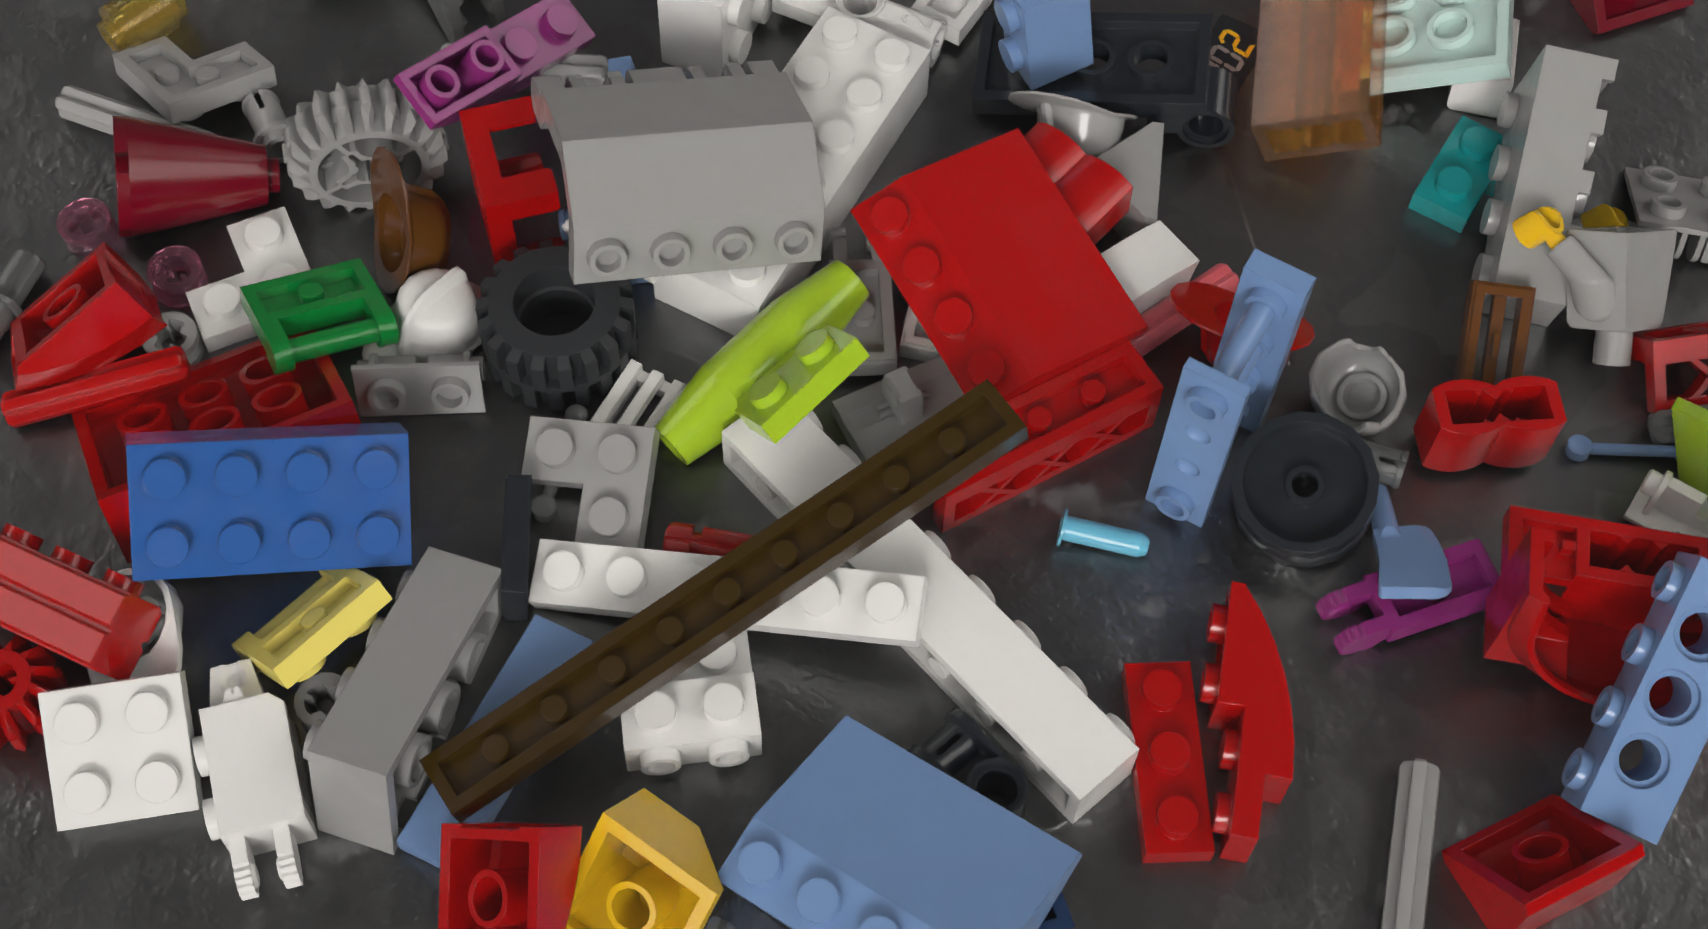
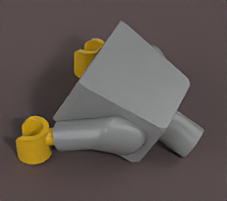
(1612, 274)

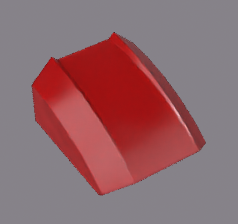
(83, 322)
(507, 875)

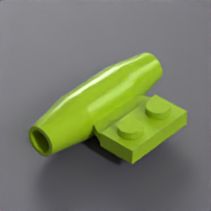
(772, 366)

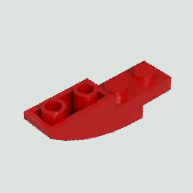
(1254, 711)

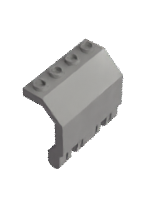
(684, 170)

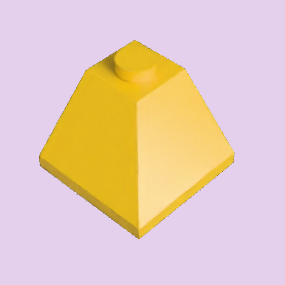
(644, 870)

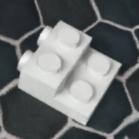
(697, 716)

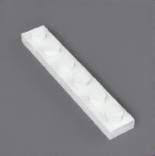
(627, 580)

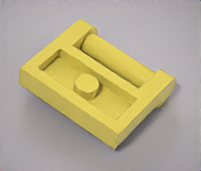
(313, 625)

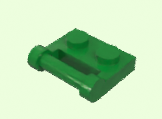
(313, 301)

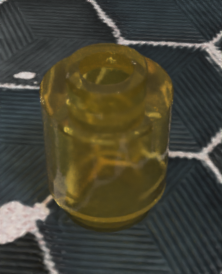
(139, 21)

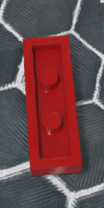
(1169, 763)

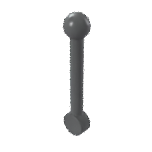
(544, 506)

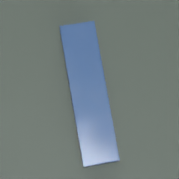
(537, 653)

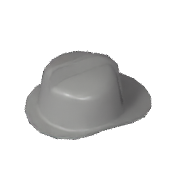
(1086, 124)

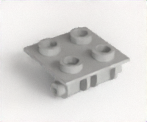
(1671, 202)

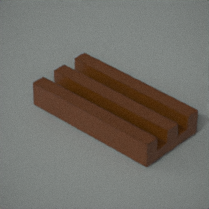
(1471, 328)

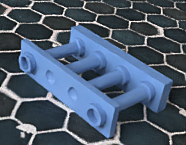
(1232, 392)

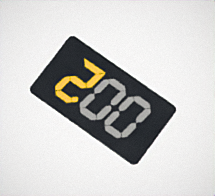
(1234, 47)

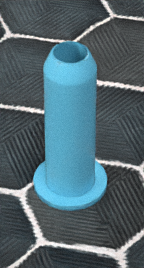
(1101, 536)

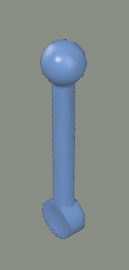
(1580, 447)

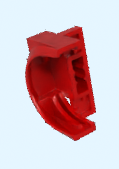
(1591, 598)

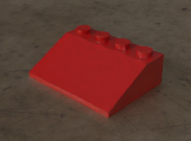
(998, 267)
(221, 394)

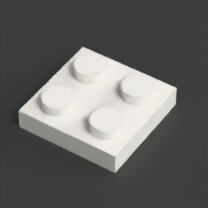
(120, 750)

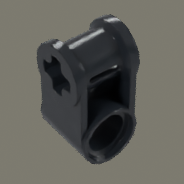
(973, 759)

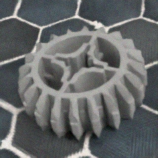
(335, 136)

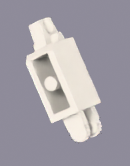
(254, 777)

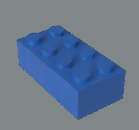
(268, 500)

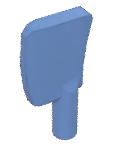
(1407, 556)

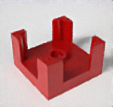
(509, 186)

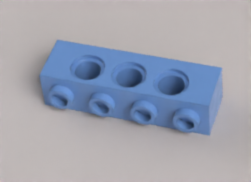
(1671, 735)

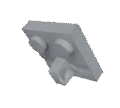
(894, 405)

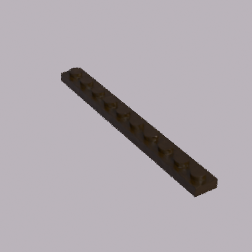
(722, 601)

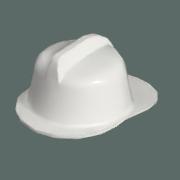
(434, 316)

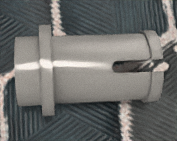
(267, 122)

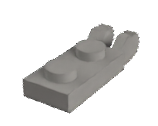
(875, 319)

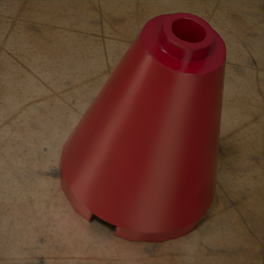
(185, 175)

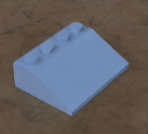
(892, 844)

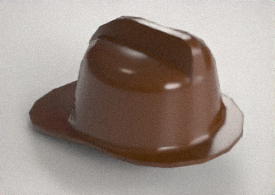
(409, 224)

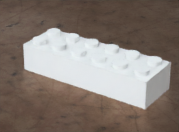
(860, 96)

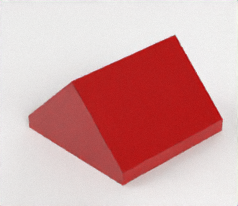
(1540, 864)

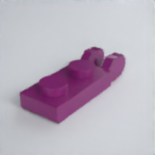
(1471, 578)

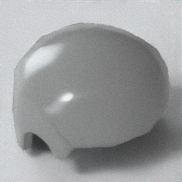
(1357, 386)

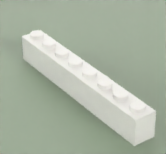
(966, 642)

